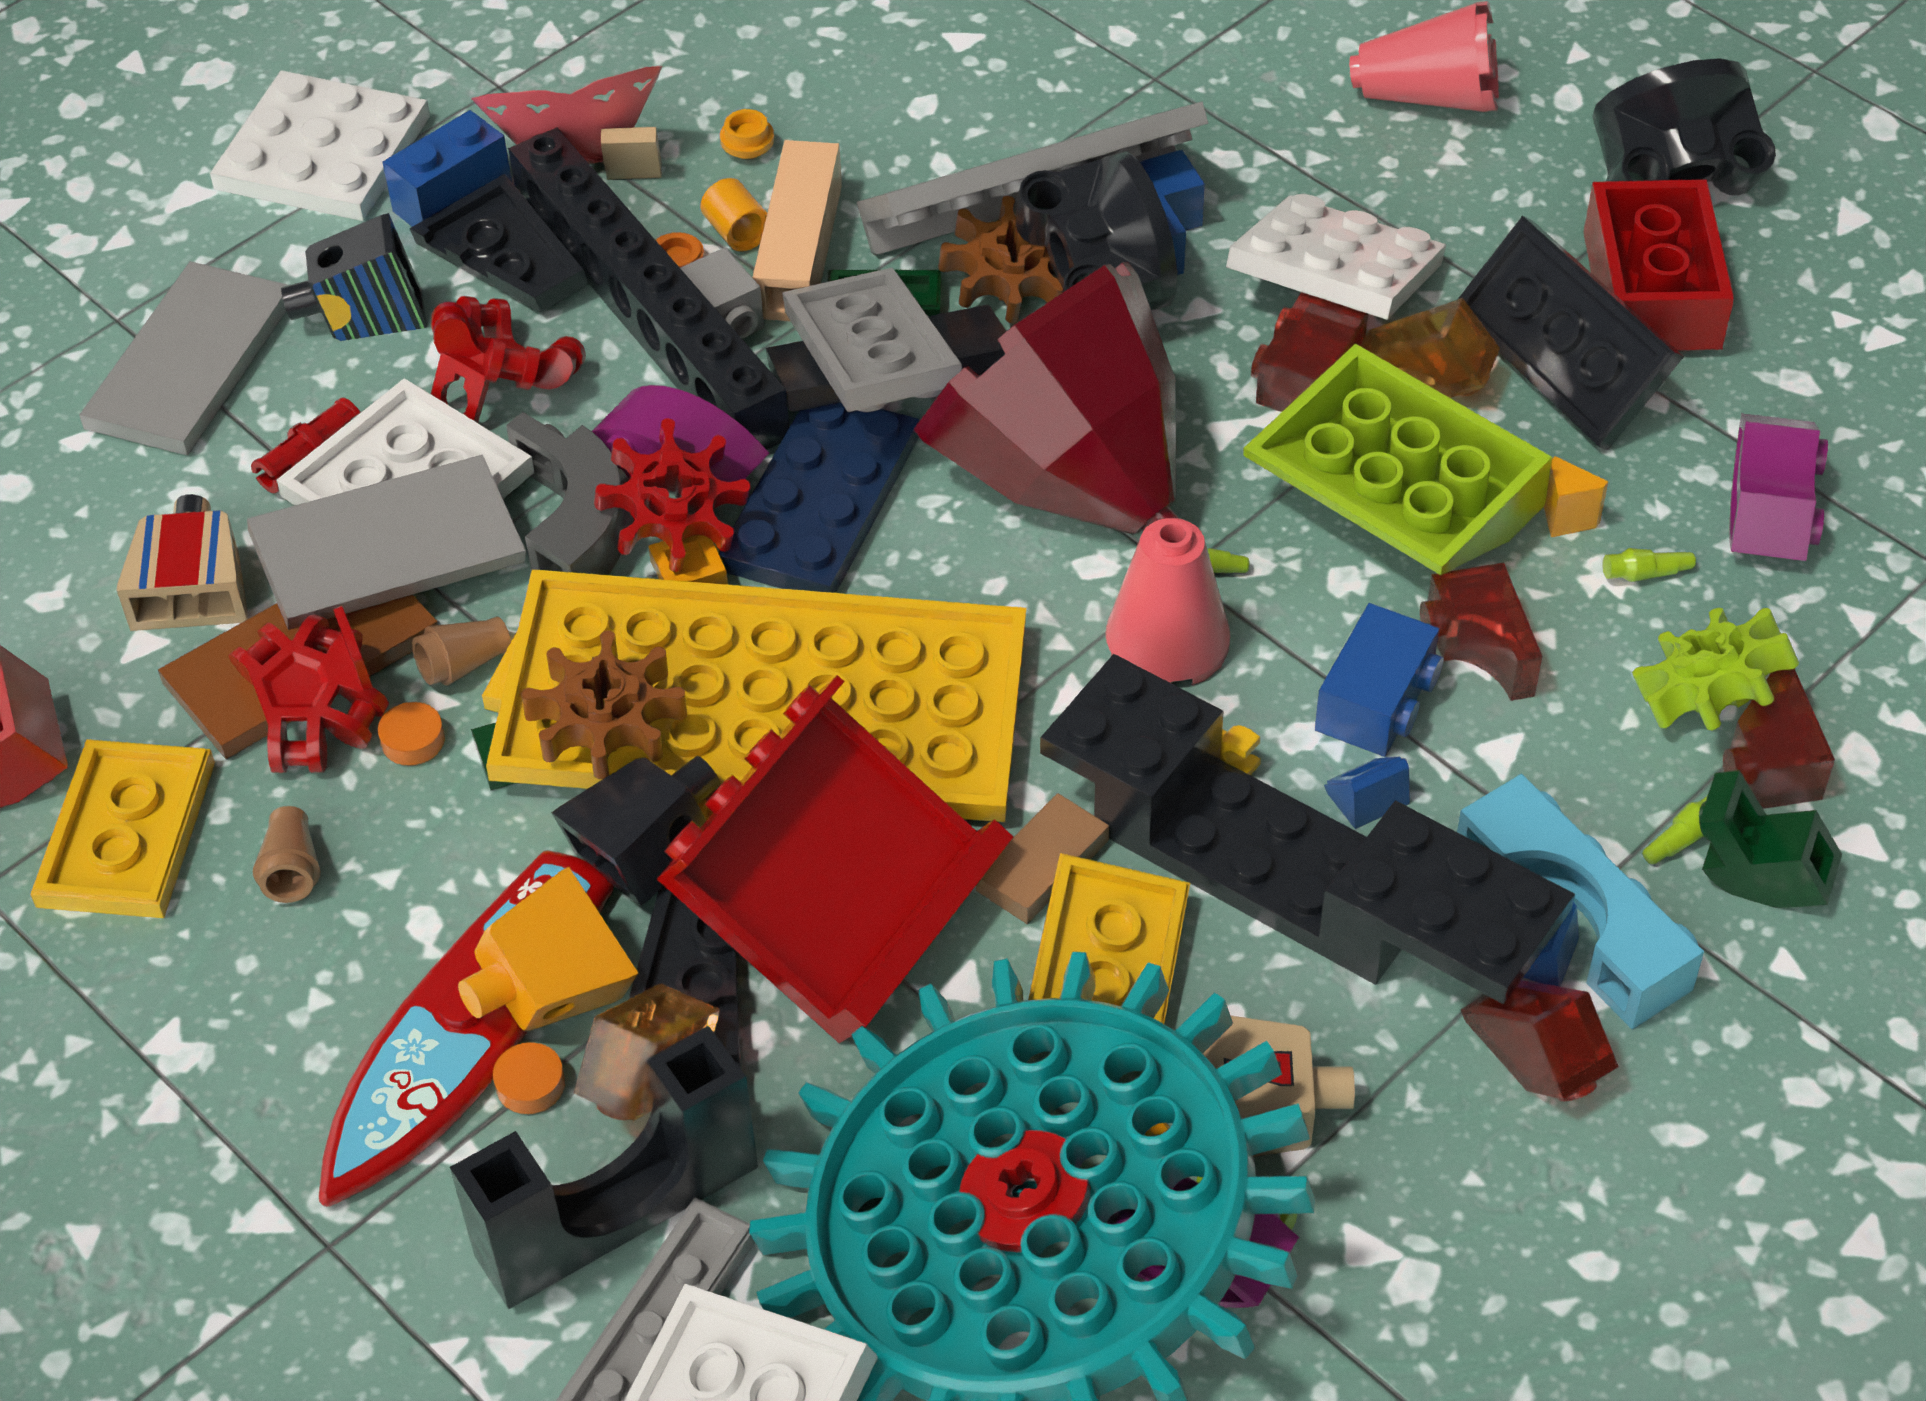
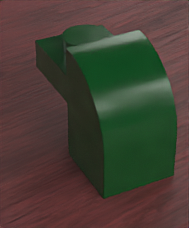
(1764, 857)

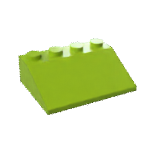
(1405, 462)

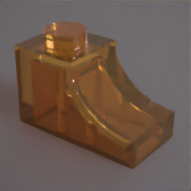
(1438, 347)
(628, 1034)

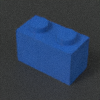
(445, 167)
(1378, 679)

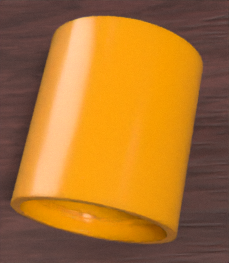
(734, 214)

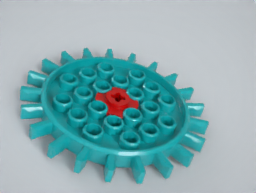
(1037, 1196)

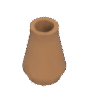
(457, 649)
(287, 859)

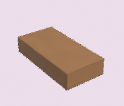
(1027, 866)

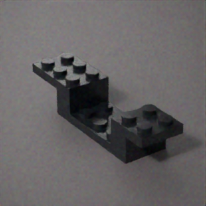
(1288, 864)

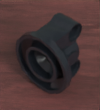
(1685, 127)
(1100, 218)

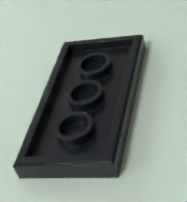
(968, 332)
(1569, 333)

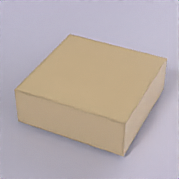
(631, 153)

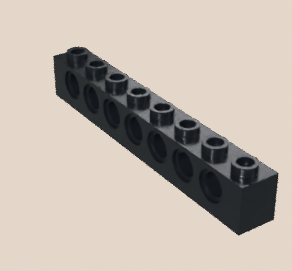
(647, 287)

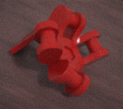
(495, 356)
(300, 683)

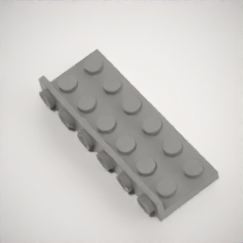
(933, 205)

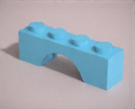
(1640, 952)

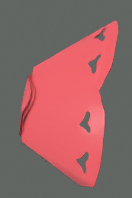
(574, 114)

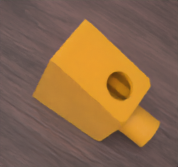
(548, 959)

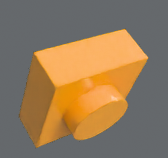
(700, 564)

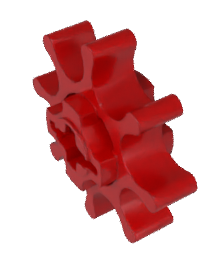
(648, 496)

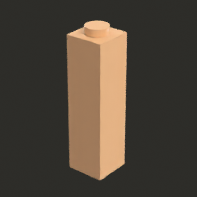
(798, 222)

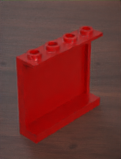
(829, 863)

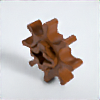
(998, 262)
(580, 707)

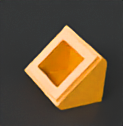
(1573, 498)

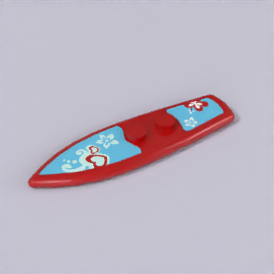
(431, 1054)

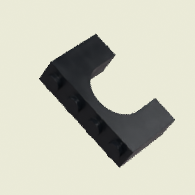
(690, 1148)

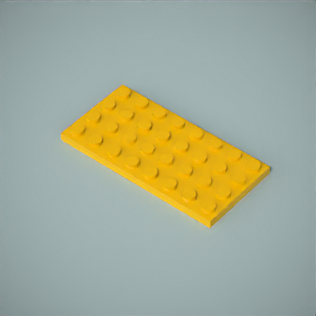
(917, 675)

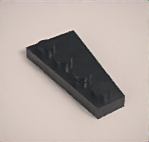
(692, 960)

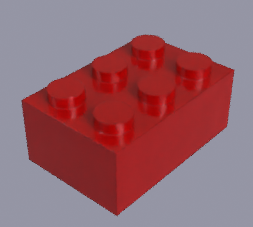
(1662, 257)

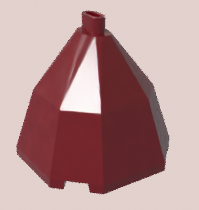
(1072, 410)

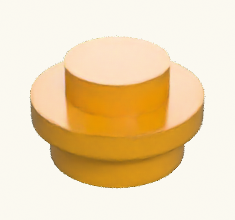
(746, 134)

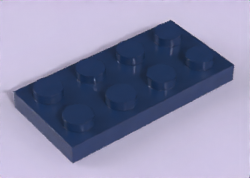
(819, 497)

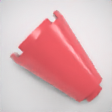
(1433, 63)
(1170, 606)

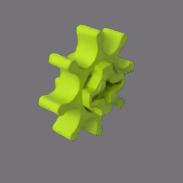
(1715, 668)

